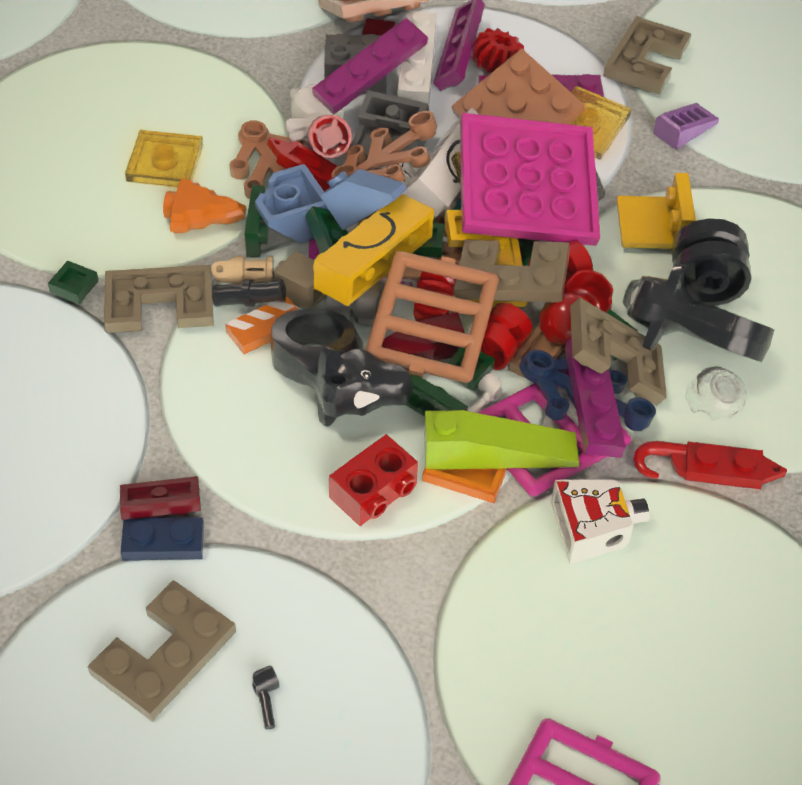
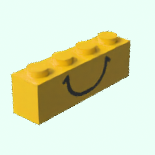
(369, 249)

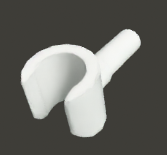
(491, 388)

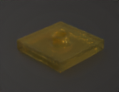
(603, 115)
(163, 158)

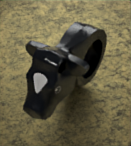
(667, 308)
(341, 371)

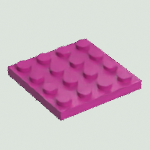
(528, 179)

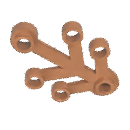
(422, 128)
(254, 137)

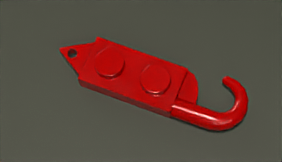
(296, 154)
(712, 463)

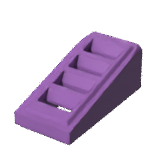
(684, 124)

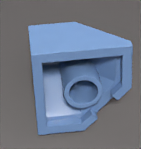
(359, 195)
(288, 200)

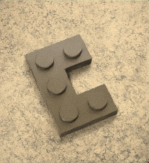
(630, 57)
(534, 283)
(133, 287)
(601, 335)
(154, 682)

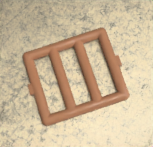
(471, 342)

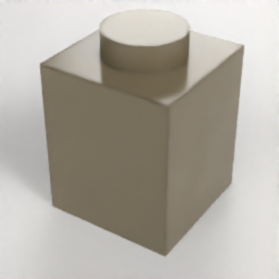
(299, 280)

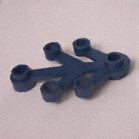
(546, 372)

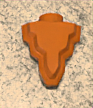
(199, 207)

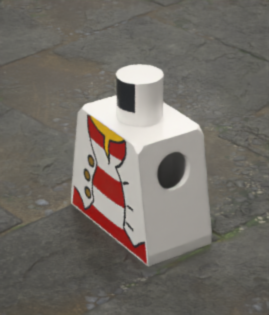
(594, 517)

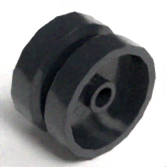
(714, 260)

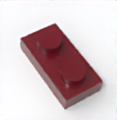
(160, 498)

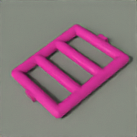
(509, 408)
(598, 749)

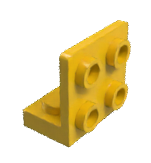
(656, 219)

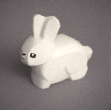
(303, 111)

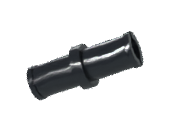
(249, 293)

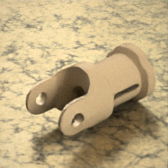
(239, 269)

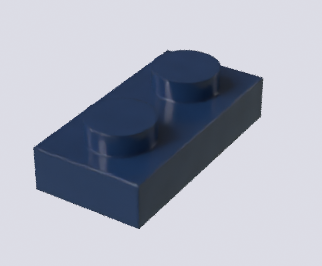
(162, 539)

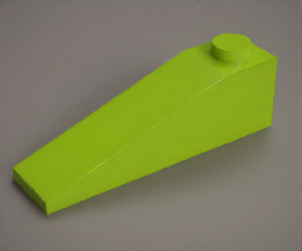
(489, 442)

